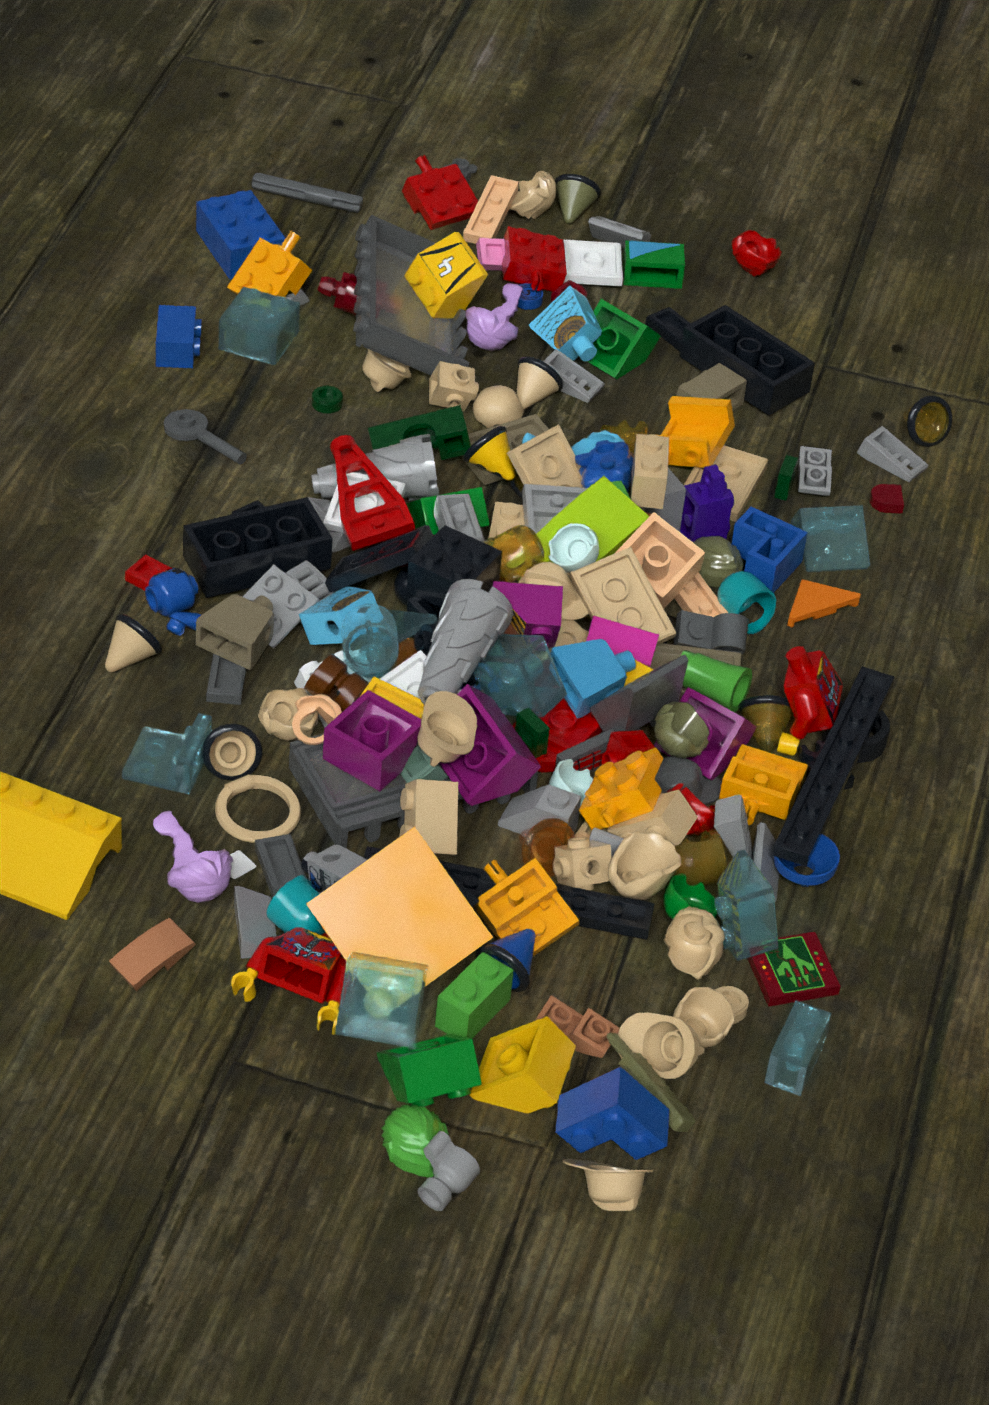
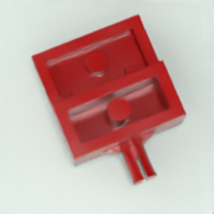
(439, 194)
(534, 259)

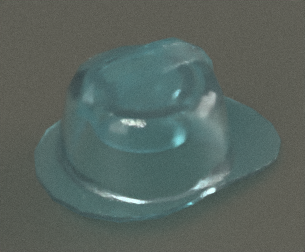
(370, 640)

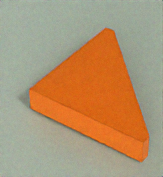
(819, 600)

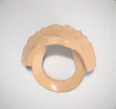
(308, 705)

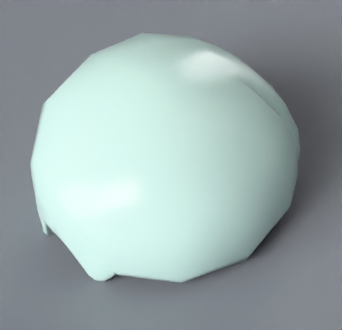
(574, 547)
(571, 780)

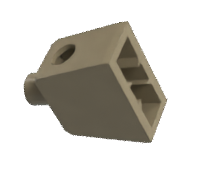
(237, 629)

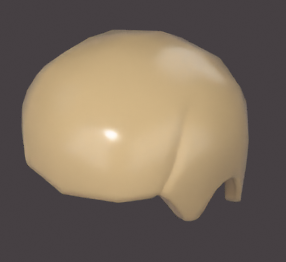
(497, 406)
(707, 1014)

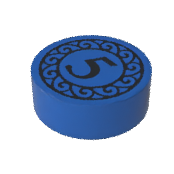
(530, 298)

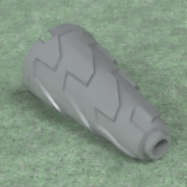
(403, 462)
(463, 635)

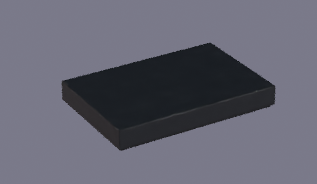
(377, 558)

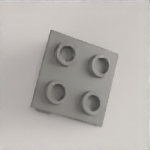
(287, 599)

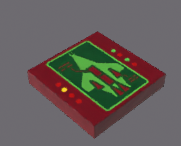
(795, 971)

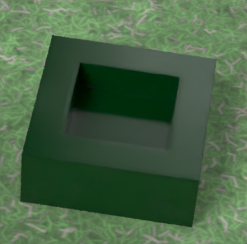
(786, 477)
(532, 731)

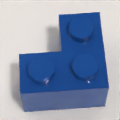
(768, 546)
(613, 1109)

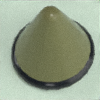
(575, 195)

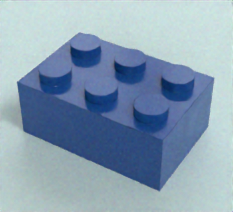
(233, 226)

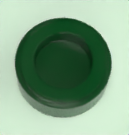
(327, 399)

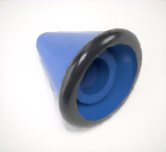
(516, 953)

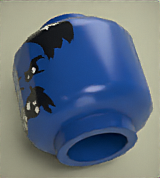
(171, 591)

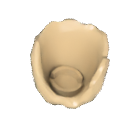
(643, 865)

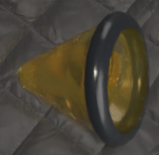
(929, 421)
(770, 717)

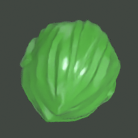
(407, 1134)

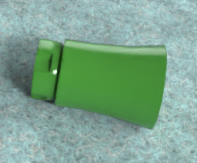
(717, 680)

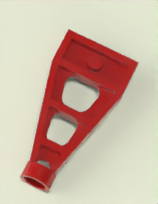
(372, 524)

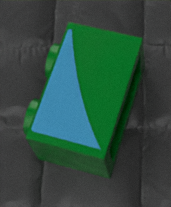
(653, 264)

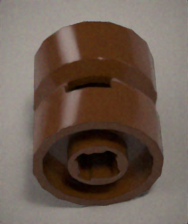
(334, 681)

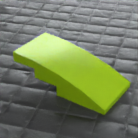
(602, 509)

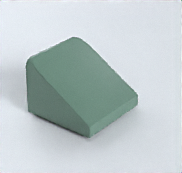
(419, 767)

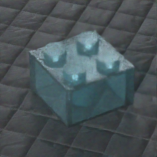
(259, 325)
(521, 675)
(381, 999)

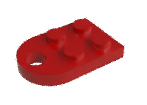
(565, 732)

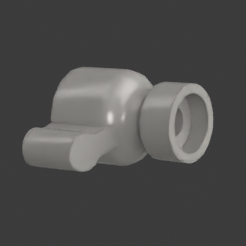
(452, 1171)

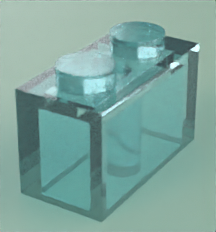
(798, 1048)

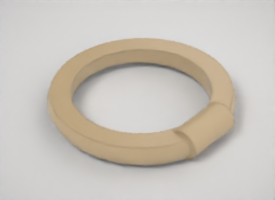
(256, 782)

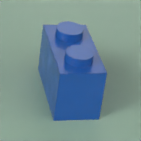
(177, 336)

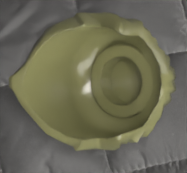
(719, 560)
(681, 730)

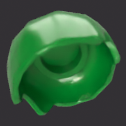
(682, 895)

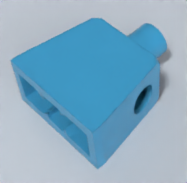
(590, 672)

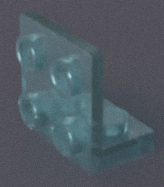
(834, 538)
(168, 757)

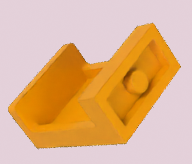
(697, 430)

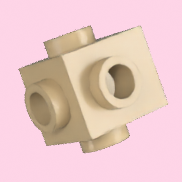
(452, 385)
(582, 863)

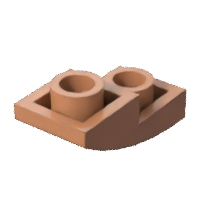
(150, 952)
(585, 1030)

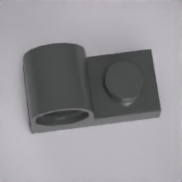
(720, 632)

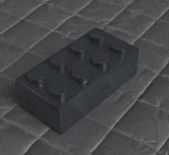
(772, 368)
(243, 546)

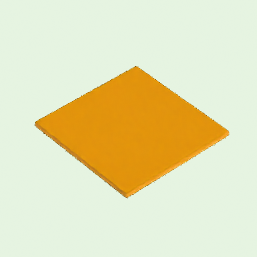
(401, 909)

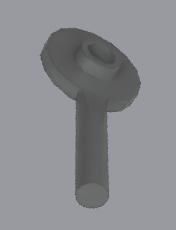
(193, 425)

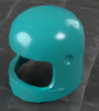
(743, 589)
(289, 906)

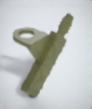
(638, 1067)

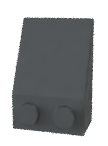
(642, 698)

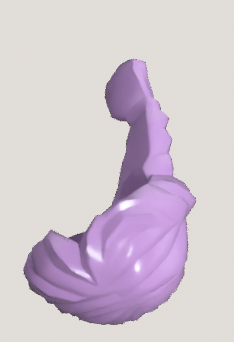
(492, 328)
(194, 874)

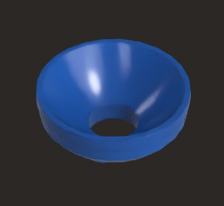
(823, 863)

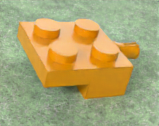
(272, 268)
(764, 782)
(622, 790)
(525, 902)

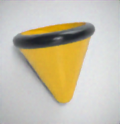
(491, 453)

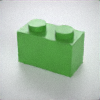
(474, 997)

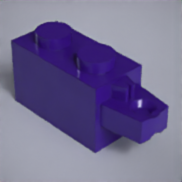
(707, 506)

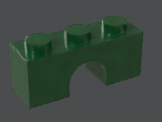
(445, 426)

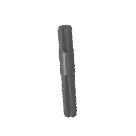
(307, 192)

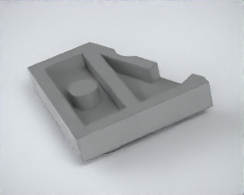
(545, 502)

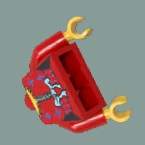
(812, 693)
(299, 963)

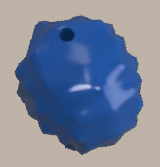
(606, 460)

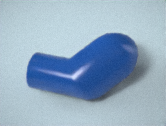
(180, 620)

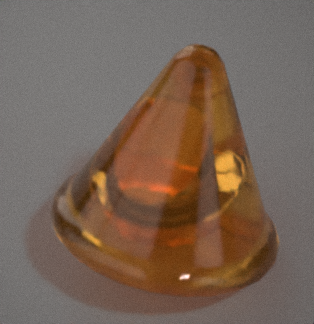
(541, 841)

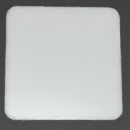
(240, 865)

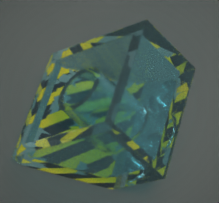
(746, 909)

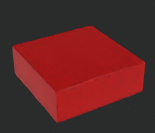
(143, 570)

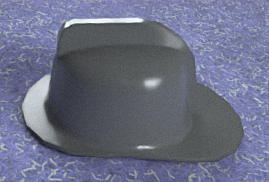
(679, 770)

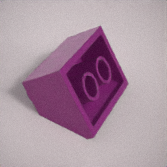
(498, 759)

